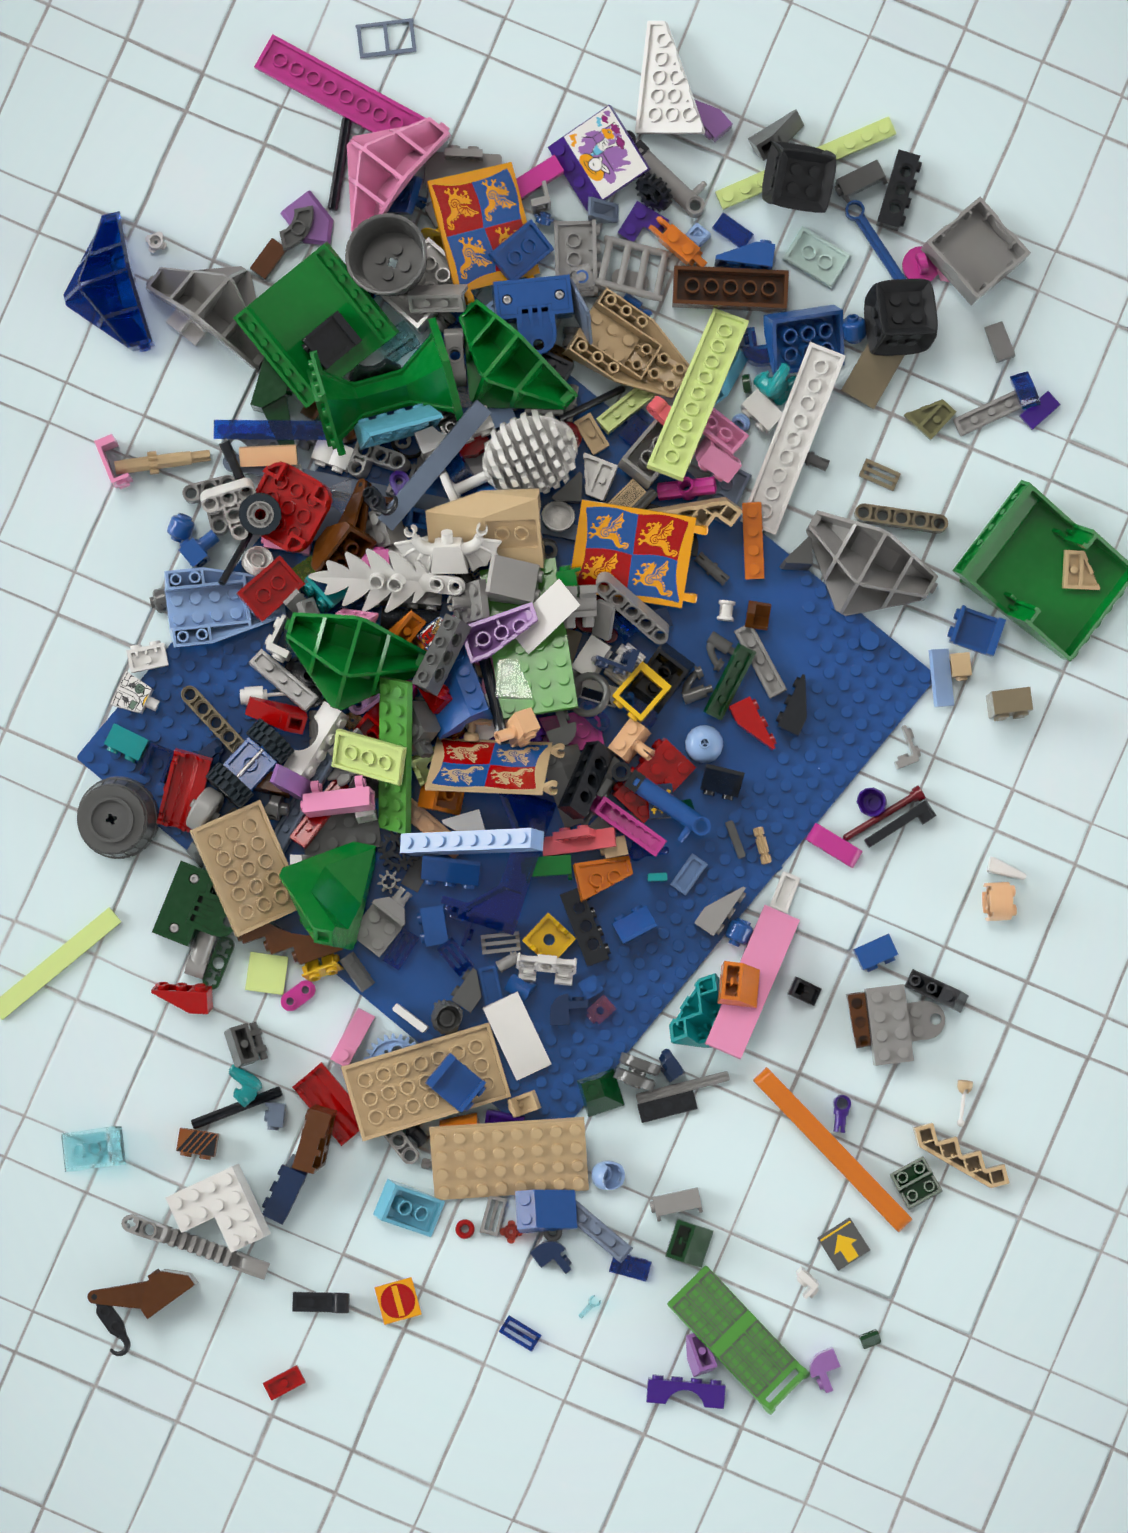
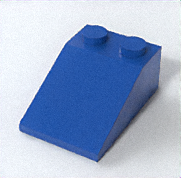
(751, 256)
(545, 1210)

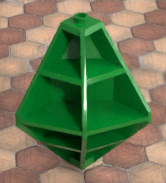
(506, 367)
(349, 655)
(332, 892)

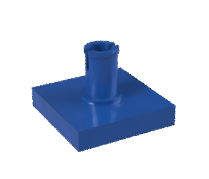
(409, 198)

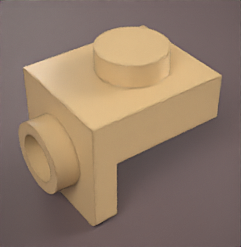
(523, 1104)

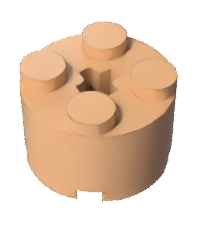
(998, 901)

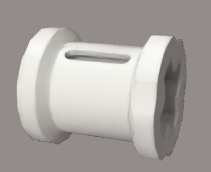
(726, 610)

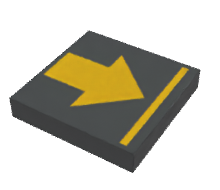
(843, 1244)

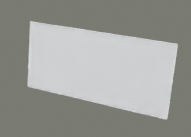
(551, 611)

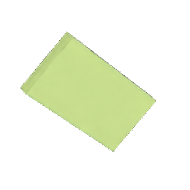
(369, 757)

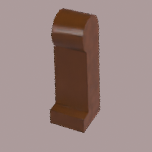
(859, 1019)

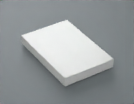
(412, 1019)

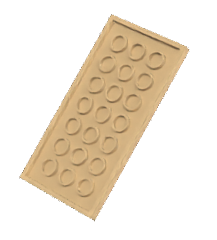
(391, 1088)
(508, 1157)

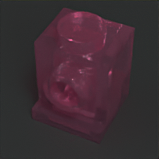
(602, 1002)

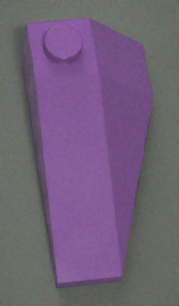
(495, 632)

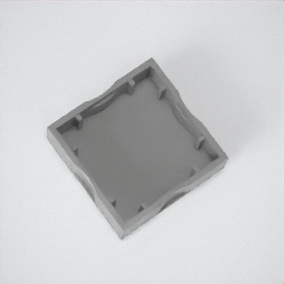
(975, 251)

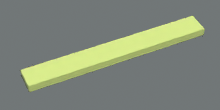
(58, 962)

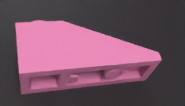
(352, 1037)

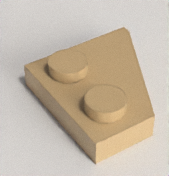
(1077, 571)

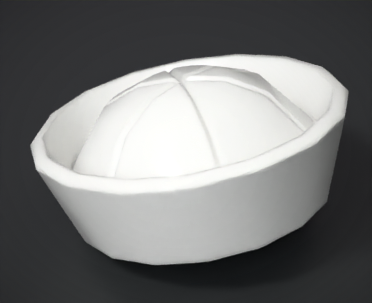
(558, 516)
(256, 559)

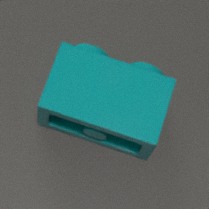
(126, 742)

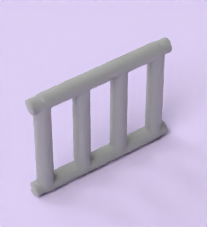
(646, 251)

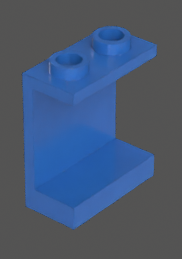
(456, 1083)

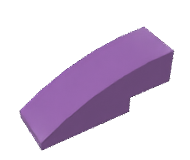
(290, 782)

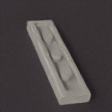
(987, 413)
(761, 662)
(283, 680)

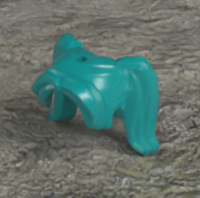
(776, 387)
(249, 1083)

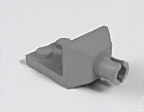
(383, 922)

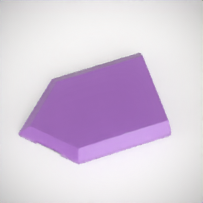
(322, 222)

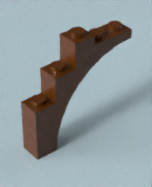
(279, 940)

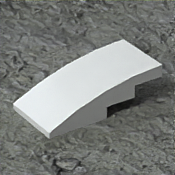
(517, 1036)

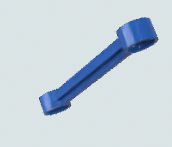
(875, 241)

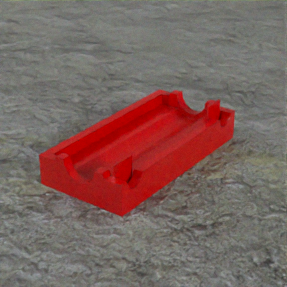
(184, 783)
(324, 1089)

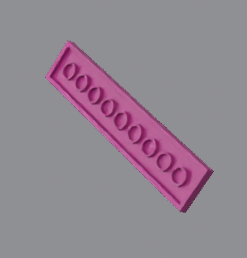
(332, 87)

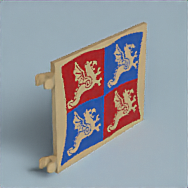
(492, 767)

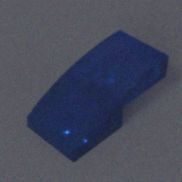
(1025, 390)

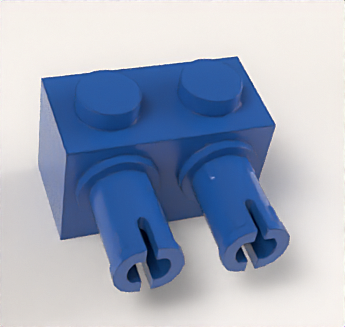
(196, 550)

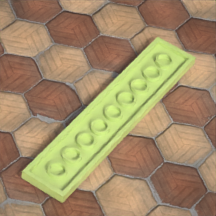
(697, 394)

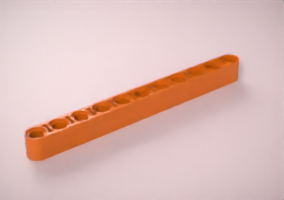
(832, 1149)

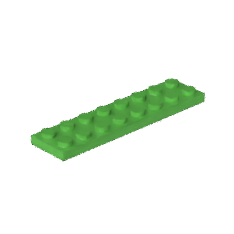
(396, 728)

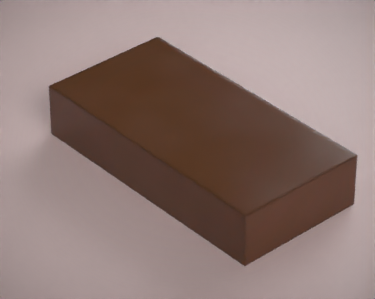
(268, 259)

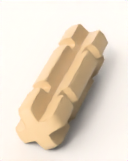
(762, 845)

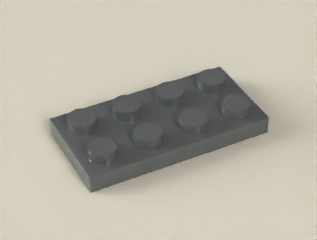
(344, 829)

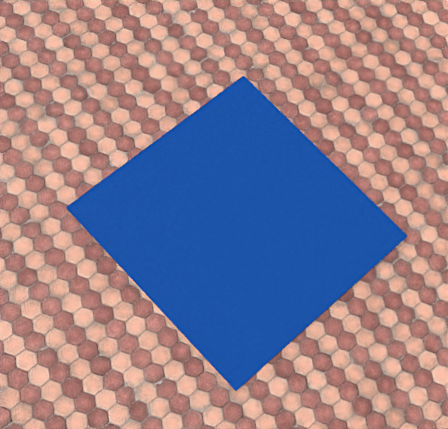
(851, 710)

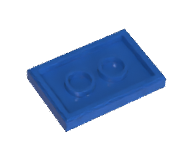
(521, 251)

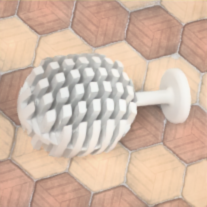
(523, 455)

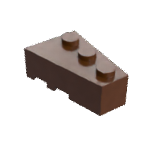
(315, 1139)

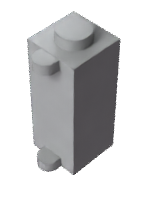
(676, 1202)

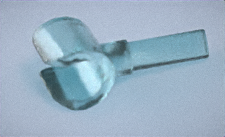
(590, 1305)

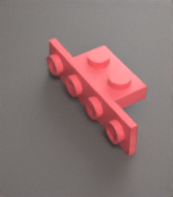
(578, 840)

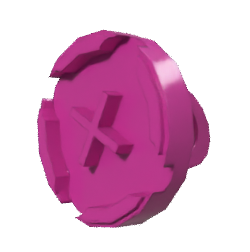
(918, 265)

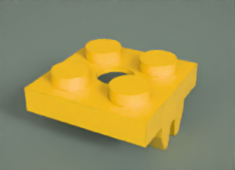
(546, 926)

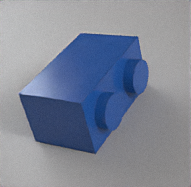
(433, 925)
(876, 952)

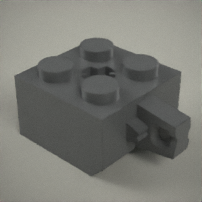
(424, 729)

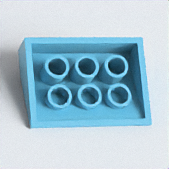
(395, 426)

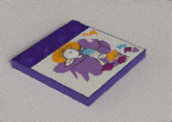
(599, 157)

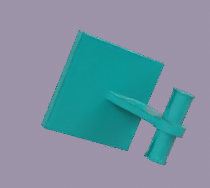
(324, 602)

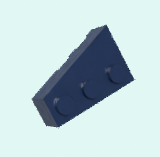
(284, 1192)

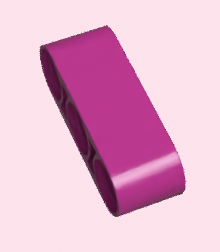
(834, 845)

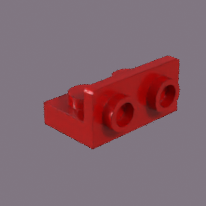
(439, 702)

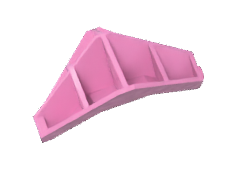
(386, 162)

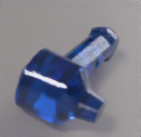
(636, 852)

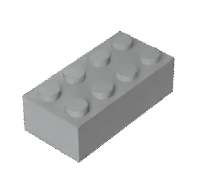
(637, 457)

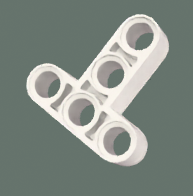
(229, 503)

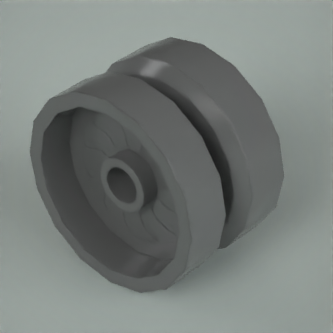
(637, 1071)

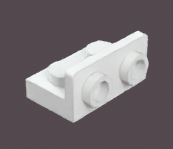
(147, 657)
(805, 1279)

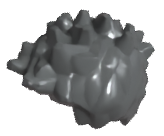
(446, 1016)

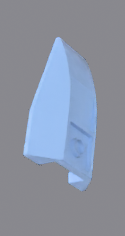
(204, 610)

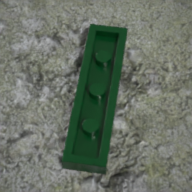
(729, 681)

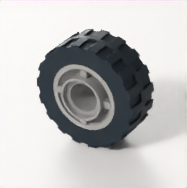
(265, 525)

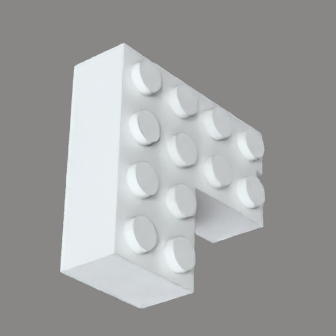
(228, 1200)

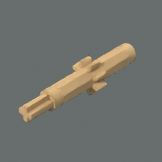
(155, 462)

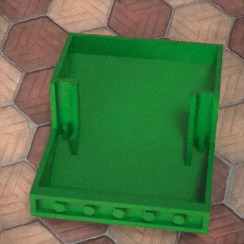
(1020, 571)

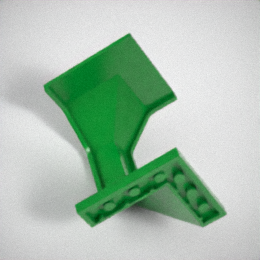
(422, 380)

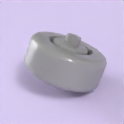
(205, 808)

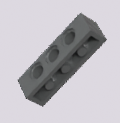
(441, 654)

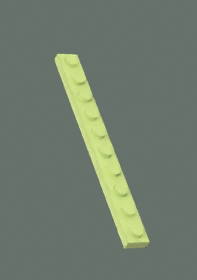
(840, 147)

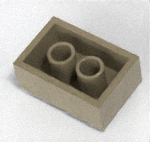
(1009, 703)

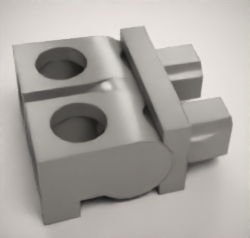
(587, 607)

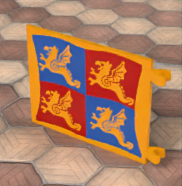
(475, 217)
(639, 548)

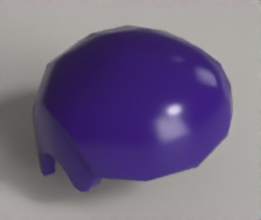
(871, 801)

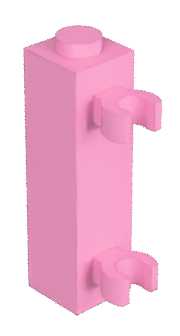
(338, 801)

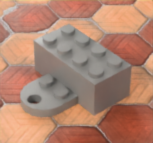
(898, 1023)

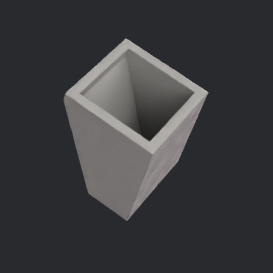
(513, 581)

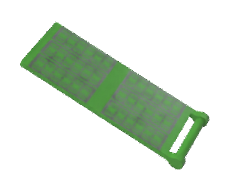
(736, 1338)

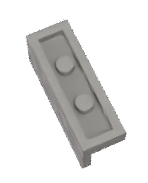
(437, 298)

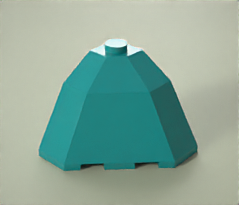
(697, 1014)

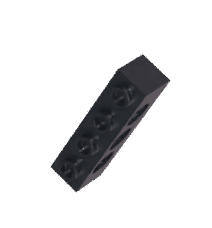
(907, 161)
(585, 780)
(590, 956)

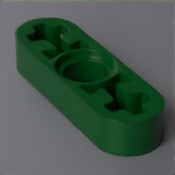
(226, 960)

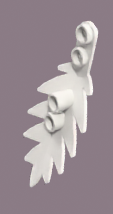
(383, 579)

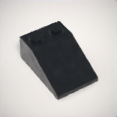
(671, 667)
(722, 782)

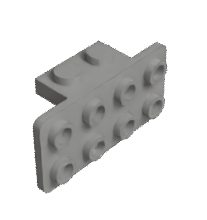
(458, 160)

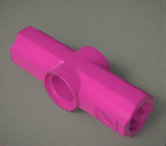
(697, 486)

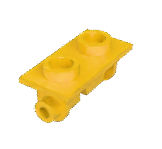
(314, 971)

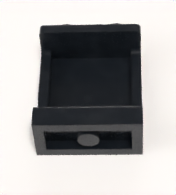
(331, 339)

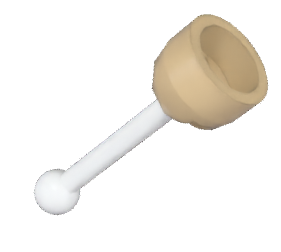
(964, 1088)

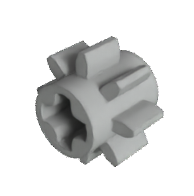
(384, 878)

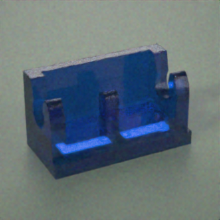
(631, 1267)

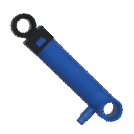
(663, 801)

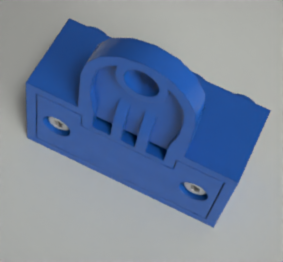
(534, 306)

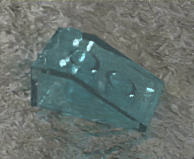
(93, 1148)

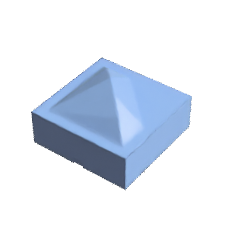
(698, 234)

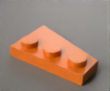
(600, 874)

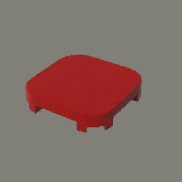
(302, 504)

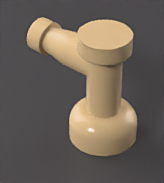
(472, 735)

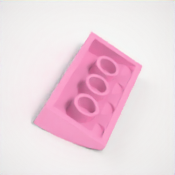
(724, 433)

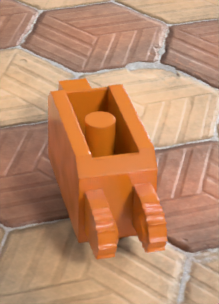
(678, 243)

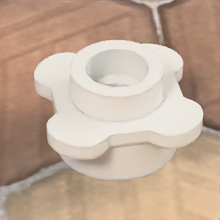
(158, 236)

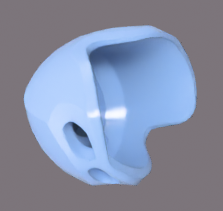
(607, 1175)

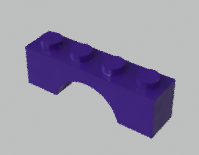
(661, 1389)

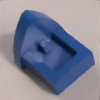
(517, 984)

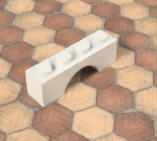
(430, 438)
(307, 760)

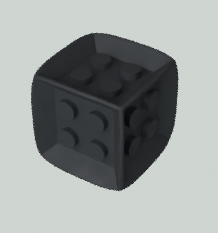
(799, 177)
(900, 317)

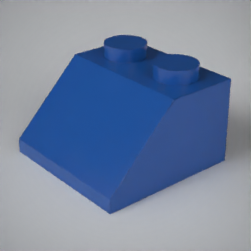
(634, 924)

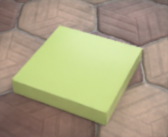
(266, 973)

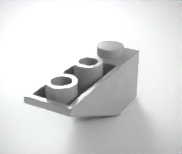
(715, 913)

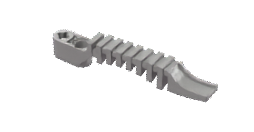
(200, 1246)

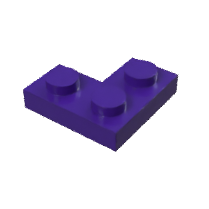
(639, 218)

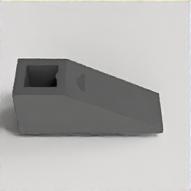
(779, 131)

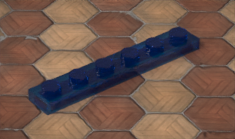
(268, 430)

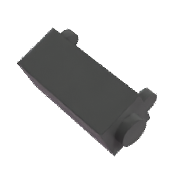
(860, 180)

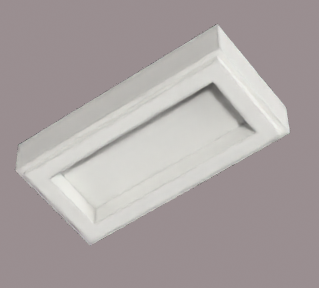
(785, 892)

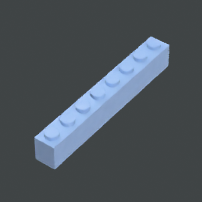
(472, 842)

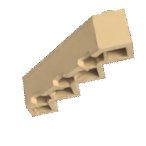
(706, 510)
(968, 1163)

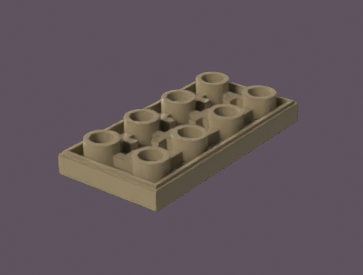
(871, 377)

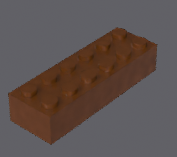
(730, 288)

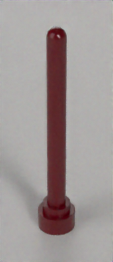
(915, 795)

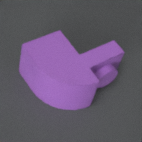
(822, 1363)

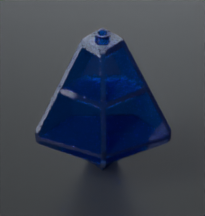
(107, 289)

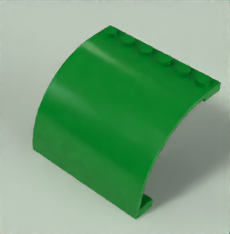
(300, 304)

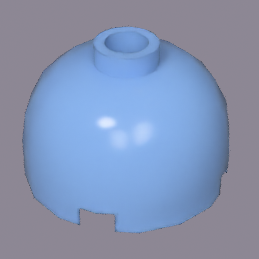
(697, 751)

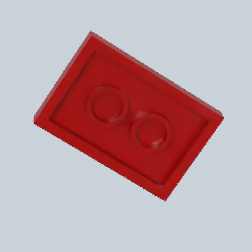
(270, 588)

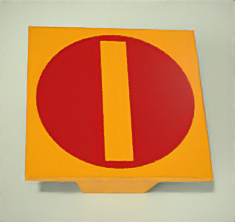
(397, 1300)

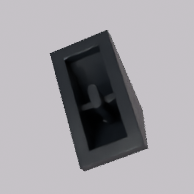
(804, 991)

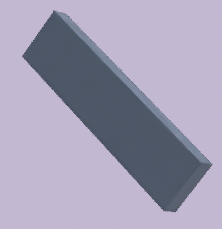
(602, 1234)

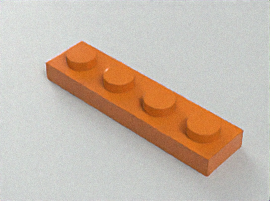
(753, 540)

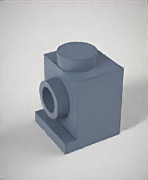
(275, 1115)

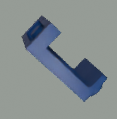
(976, 631)

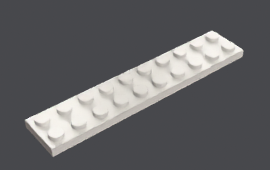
(795, 433)

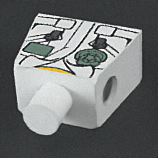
(134, 695)

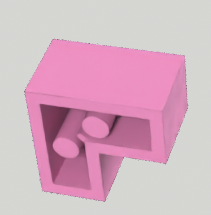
(716, 460)

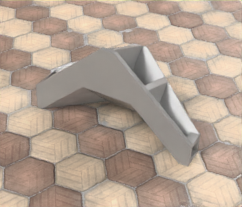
(211, 301)
(866, 566)

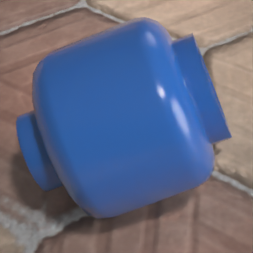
(854, 329)
(180, 527)
(739, 932)

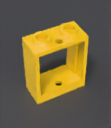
(655, 678)

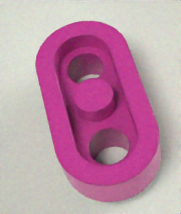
(297, 995)

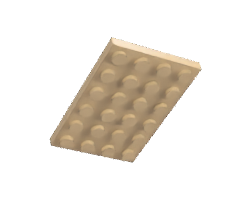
(245, 867)

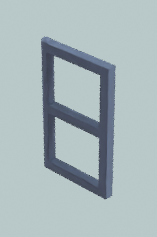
(388, 51)

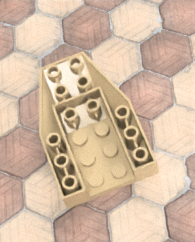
(628, 348)
(510, 517)

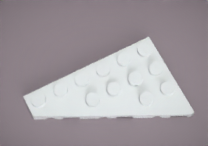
(664, 93)

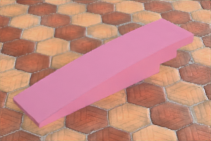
(765, 952)

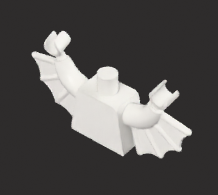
(448, 553)

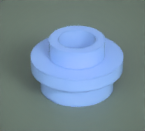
(745, 425)

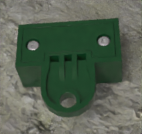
(191, 907)

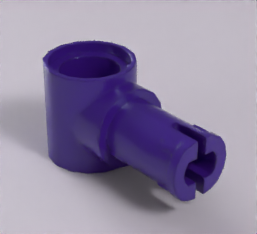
(840, 1114)

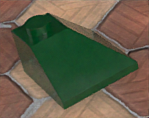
(600, 1093)

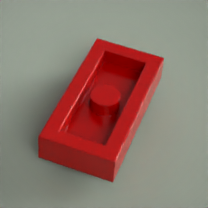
(284, 1382)

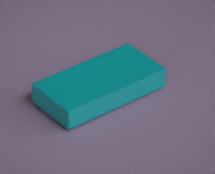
(657, 877)

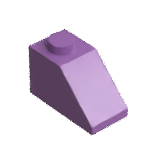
(699, 1356)

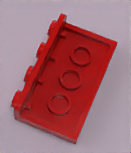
(664, 767)

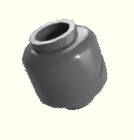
(159, 600)

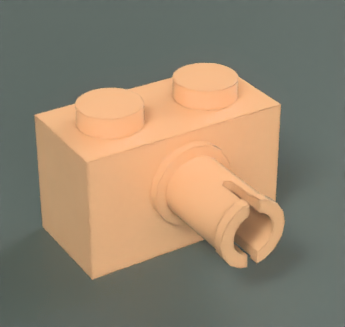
(519, 728)
(631, 741)

